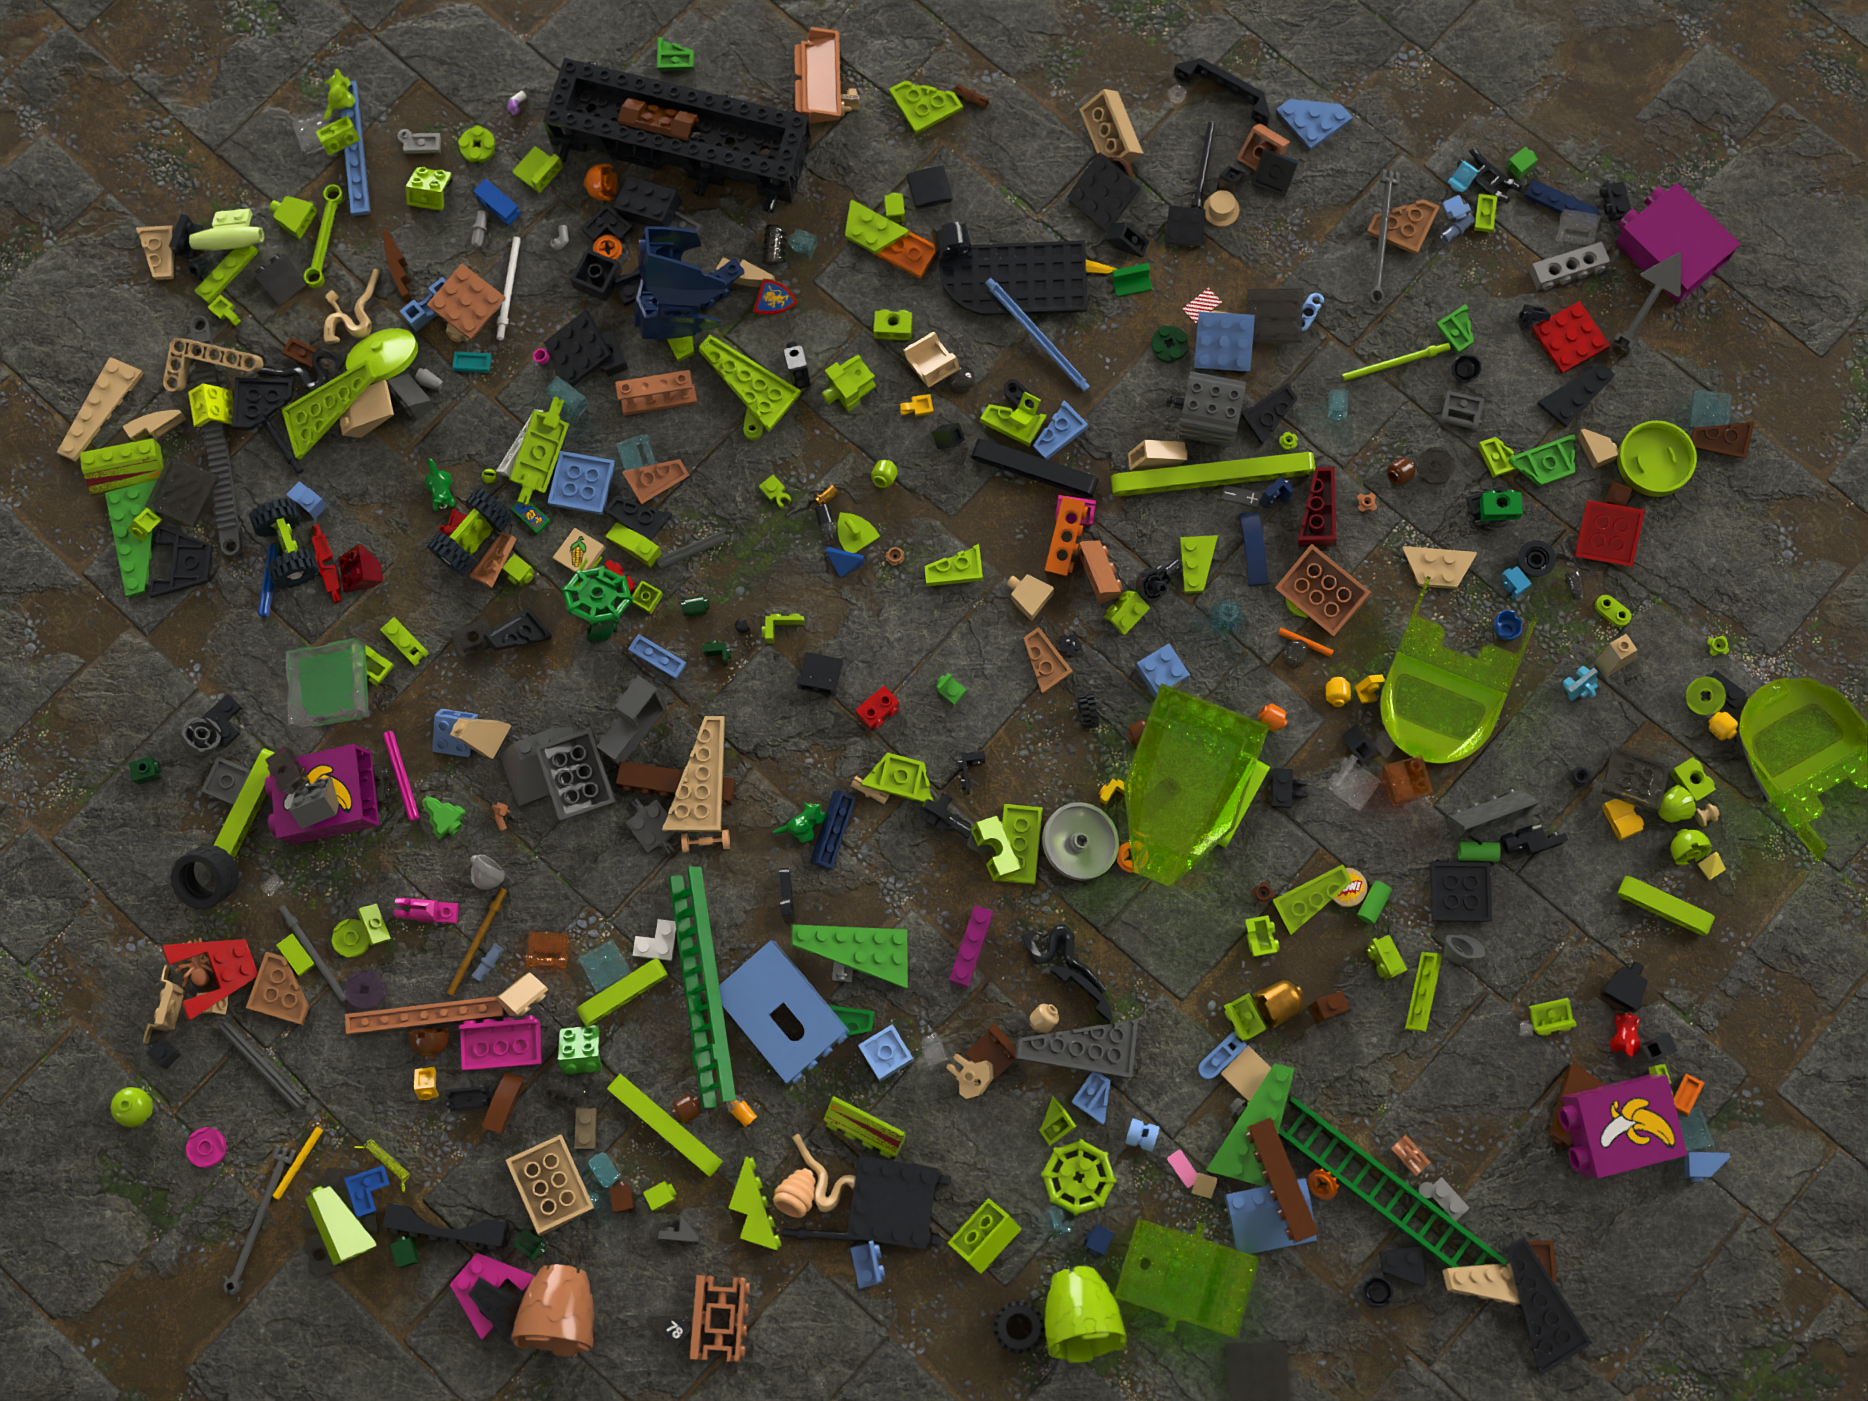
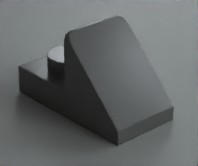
(686, 1233)

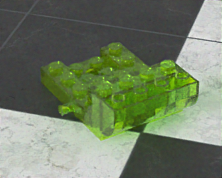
(1187, 1278)

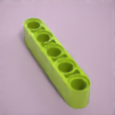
(1256, 780)
(1665, 905)
(622, 992)

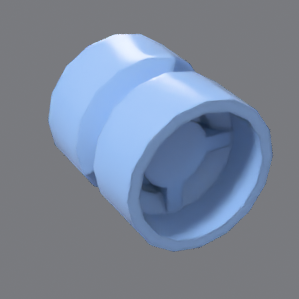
(1135, 1131)

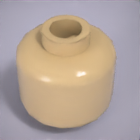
(1044, 1018)

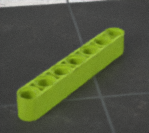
(245, 807)
(665, 1125)

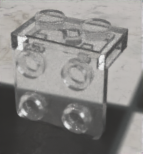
(1353, 783)

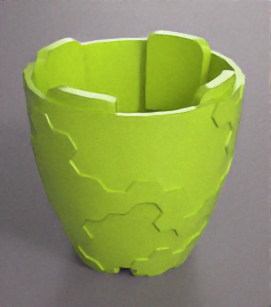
(1082, 1317)

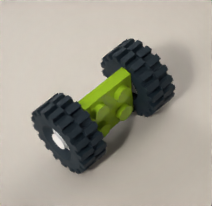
(476, 527)
(295, 565)

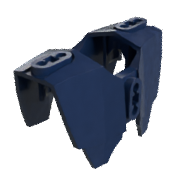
(671, 288)

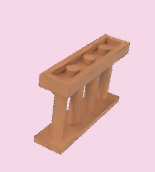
(656, 392)

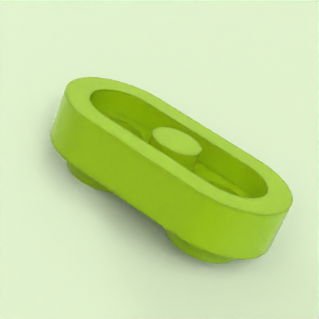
(752, 421)
(1612, 612)

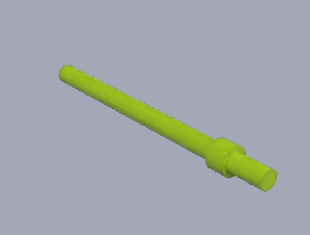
(1430, 351)

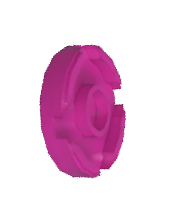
(206, 1147)

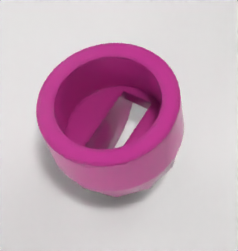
(539, 356)

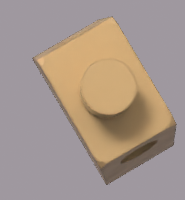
(1030, 594)

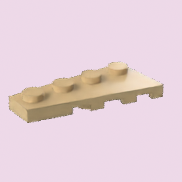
(1484, 1281)

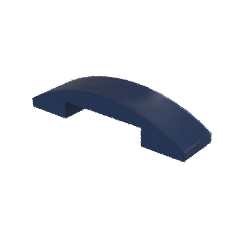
(1254, 548)

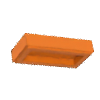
(1687, 1094)

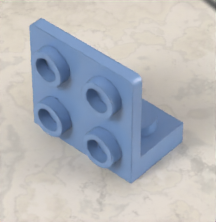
(443, 725)
(867, 1265)

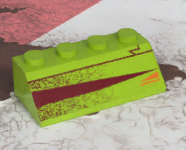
(121, 465)
(864, 1127)

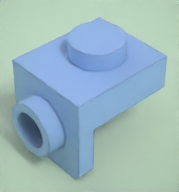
(1455, 208)

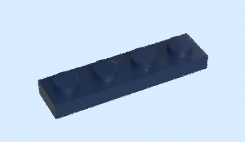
(1556, 199)

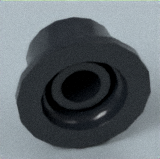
(1536, 558)

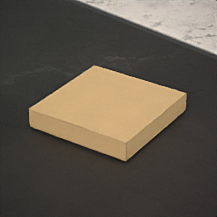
(1246, 1072)

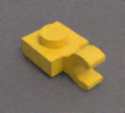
(920, 406)

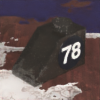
(672, 1328)

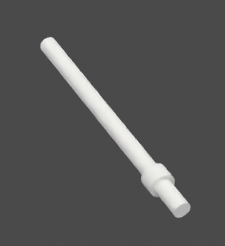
(502, 320)

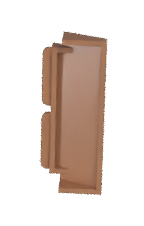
(819, 74)

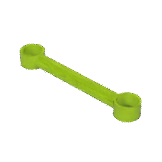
(323, 237)

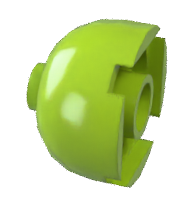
(1690, 845)
(131, 1107)

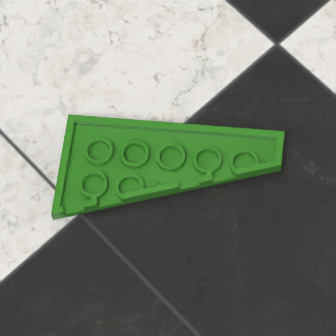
(132, 553)
(866, 950)
(1236, 1155)

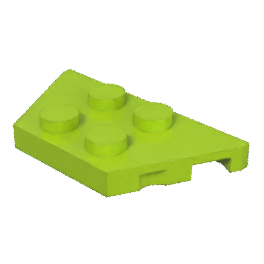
(871, 229)
(900, 778)

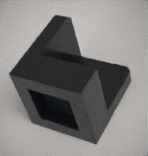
(948, 436)

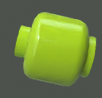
(884, 473)

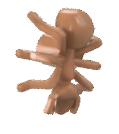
(198, 969)

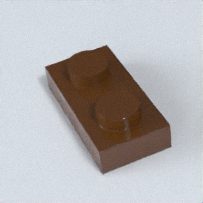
(299, 352)

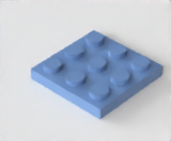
(1224, 341)
(581, 482)

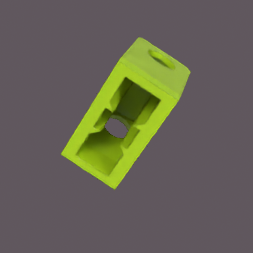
(293, 215)

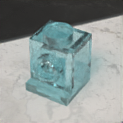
(803, 242)

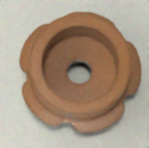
(895, 551)

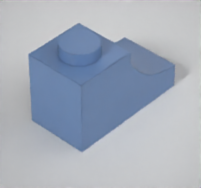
(307, 500)

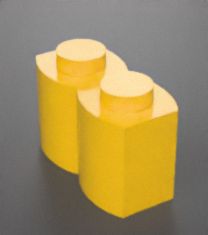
(1623, 818)

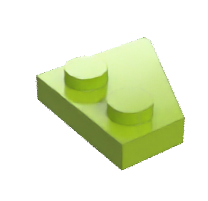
(1496, 456)

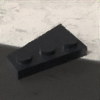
(517, 631)
(496, 1305)

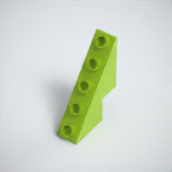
(749, 1201)

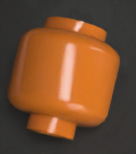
(1273, 716)

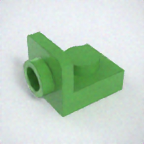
(950, 689)

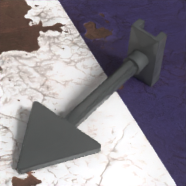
(1665, 277)

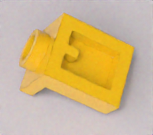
(1366, 688)
(425, 1083)

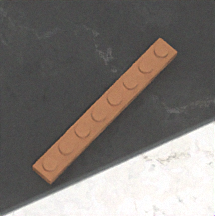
(423, 1015)

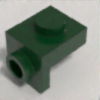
(714, 648)
(530, 1244)

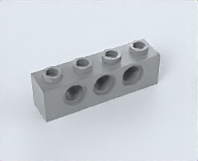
(1594, 254)

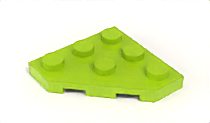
(924, 104)

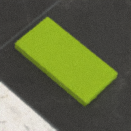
(1023, 829)

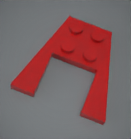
(230, 964)

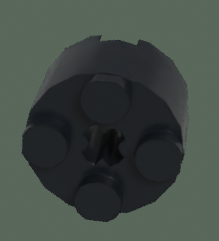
(951, 240)

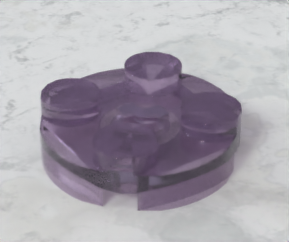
(367, 978)

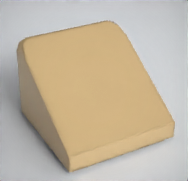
(1204, 1185)

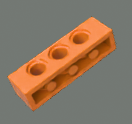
(1067, 507)

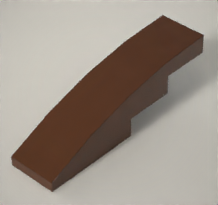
(396, 263)

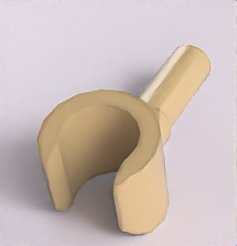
(332, 297)

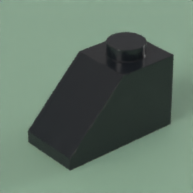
(1127, 239)

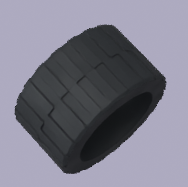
(188, 888)

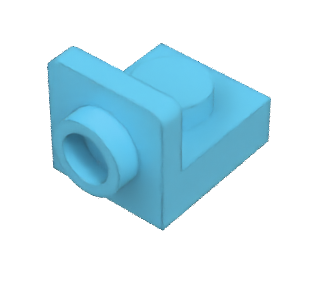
(1463, 177)

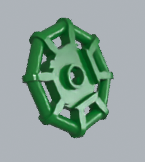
(593, 603)

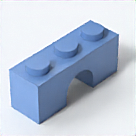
(418, 313)

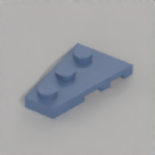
(1062, 429)

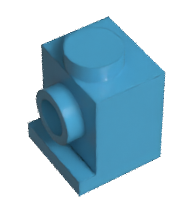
(1515, 581)

